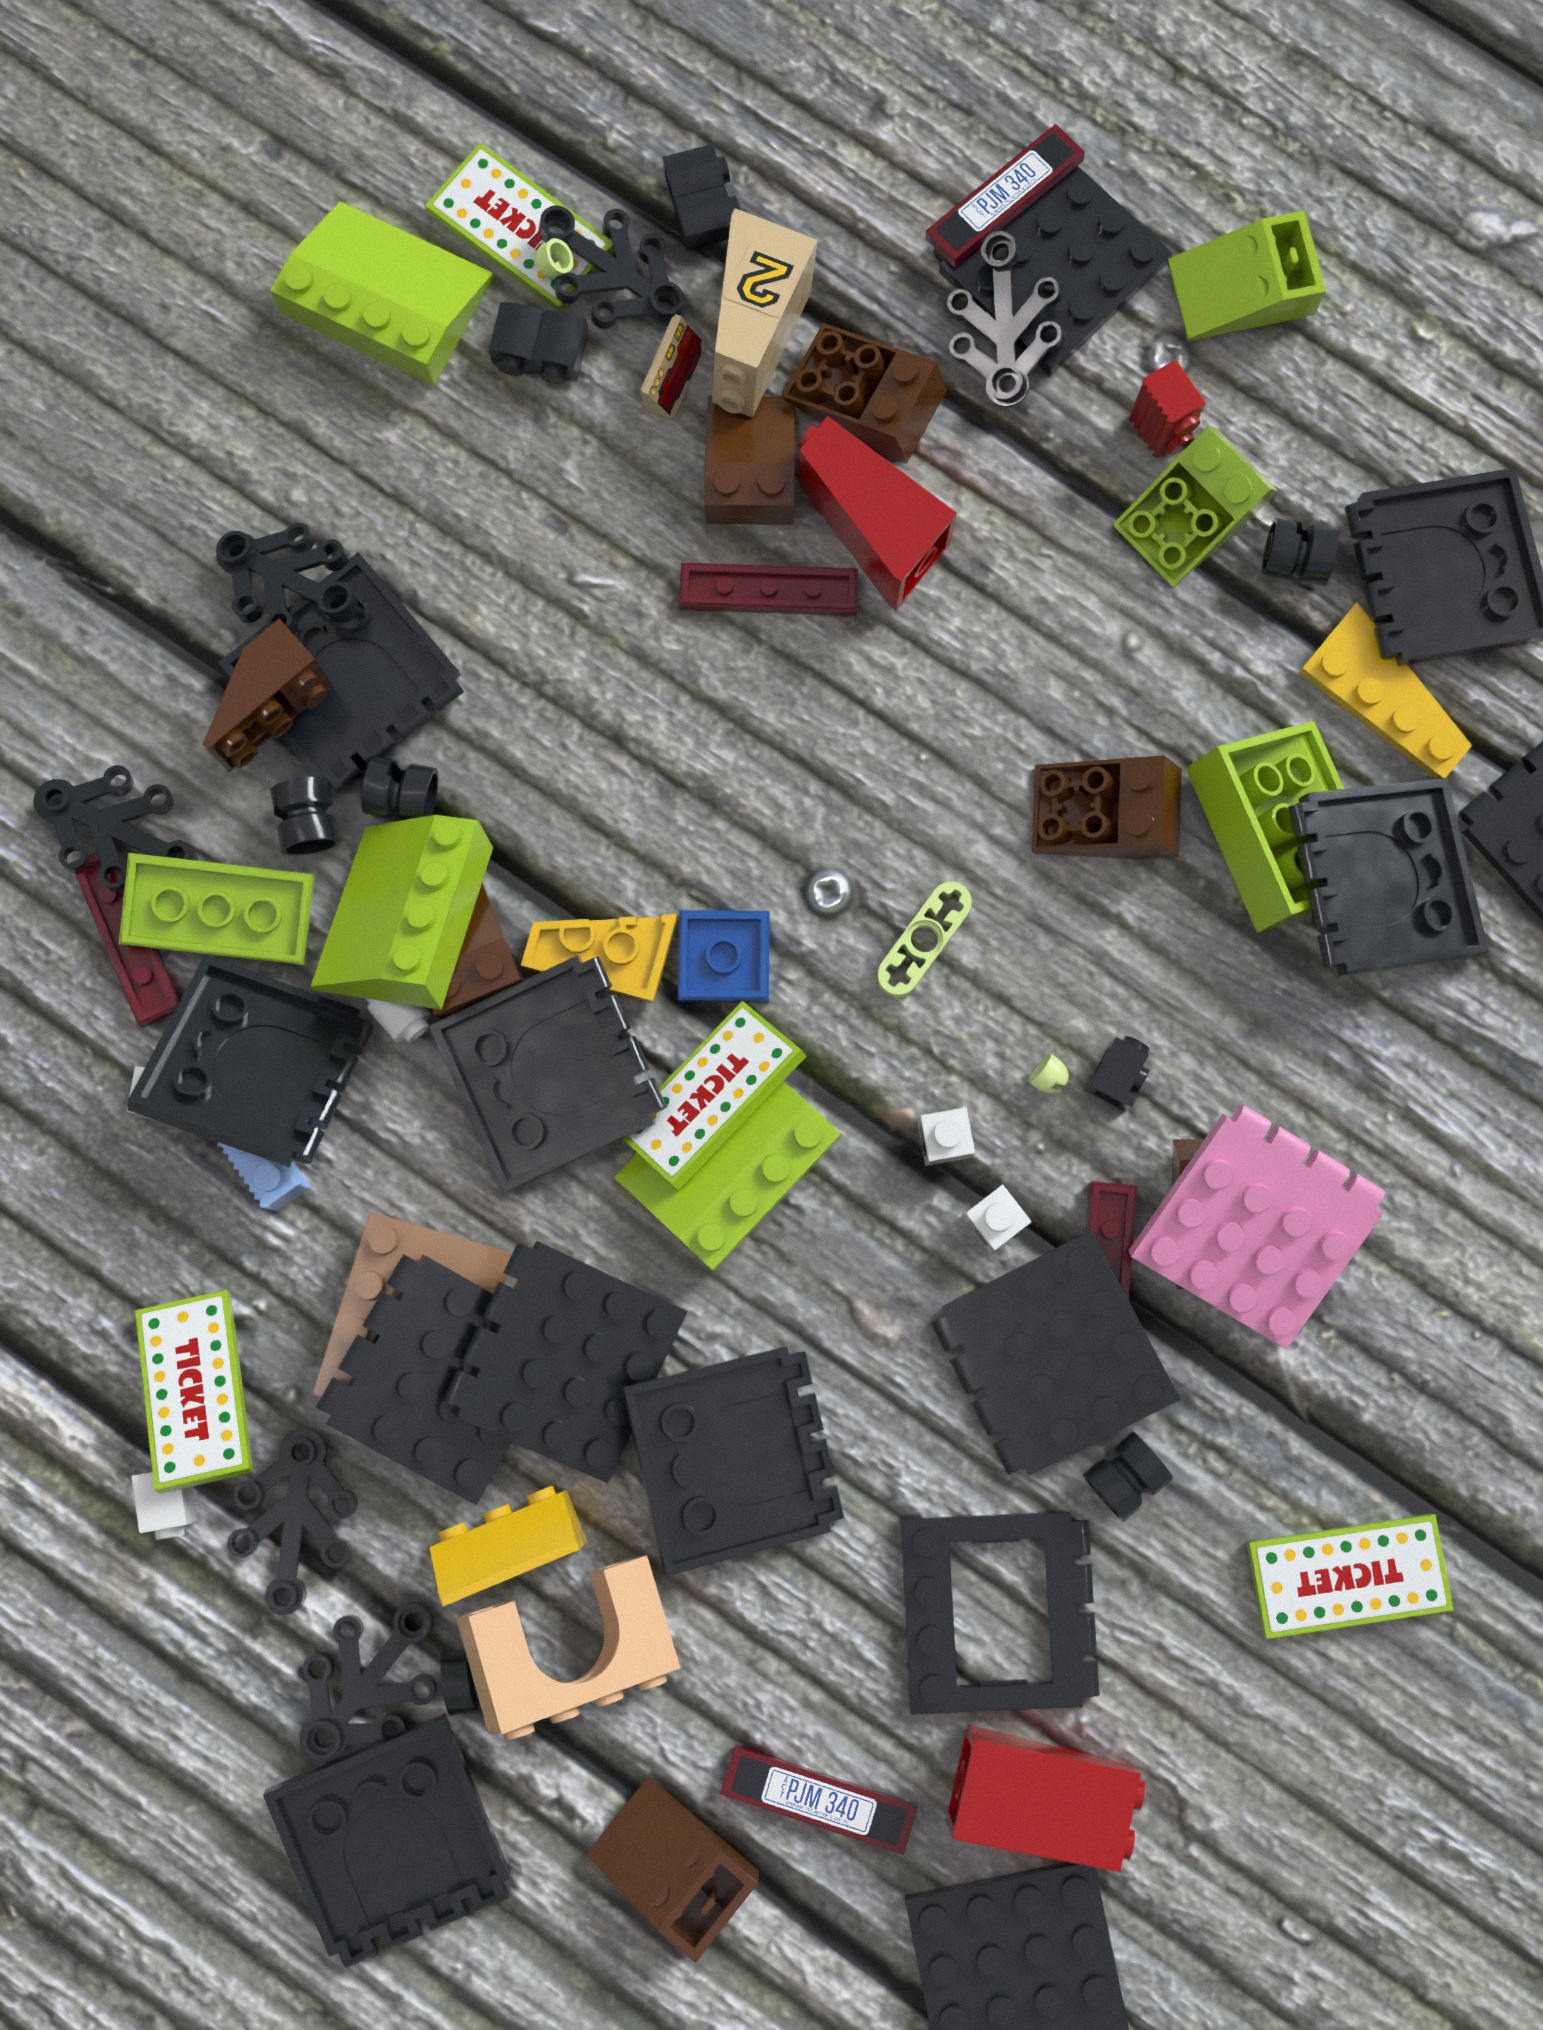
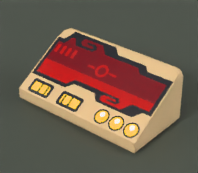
(672, 369)

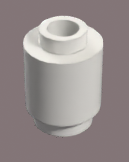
(400, 1020)

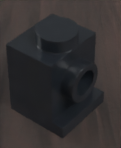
(1120, 1072)

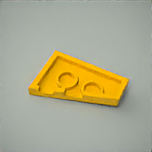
(628, 947)

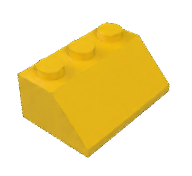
(505, 1544)

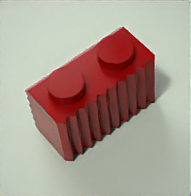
(1167, 410)

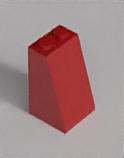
(874, 509)
(1043, 1800)

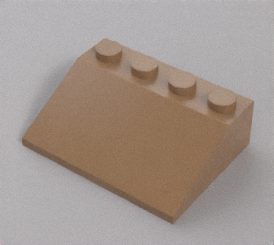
(377, 1257)

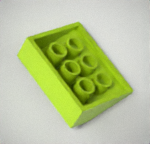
(381, 291)
(1247, 800)
(405, 911)
(739, 1180)

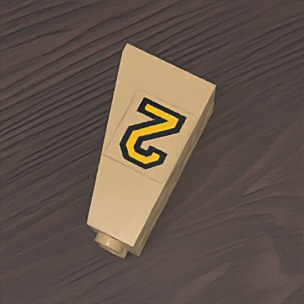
(761, 302)

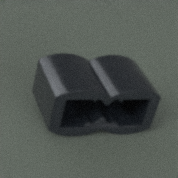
(699, 195)
(538, 342)

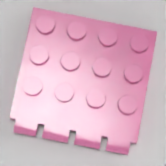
(1259, 1225)

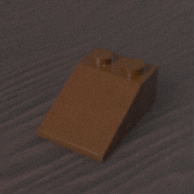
(750, 464)
(483, 963)

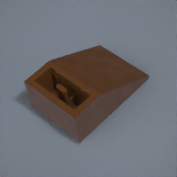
(868, 390)
(266, 691)
(1108, 808)
(673, 1868)

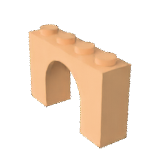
(633, 1652)

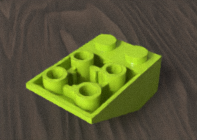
(1248, 278)
(1194, 506)

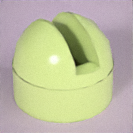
(561, 253)
(1049, 1075)

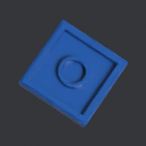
(723, 956)

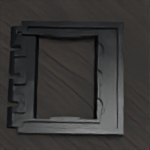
(931, 1618)

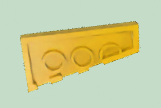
(1385, 696)

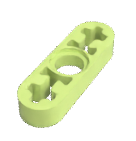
(933, 906)

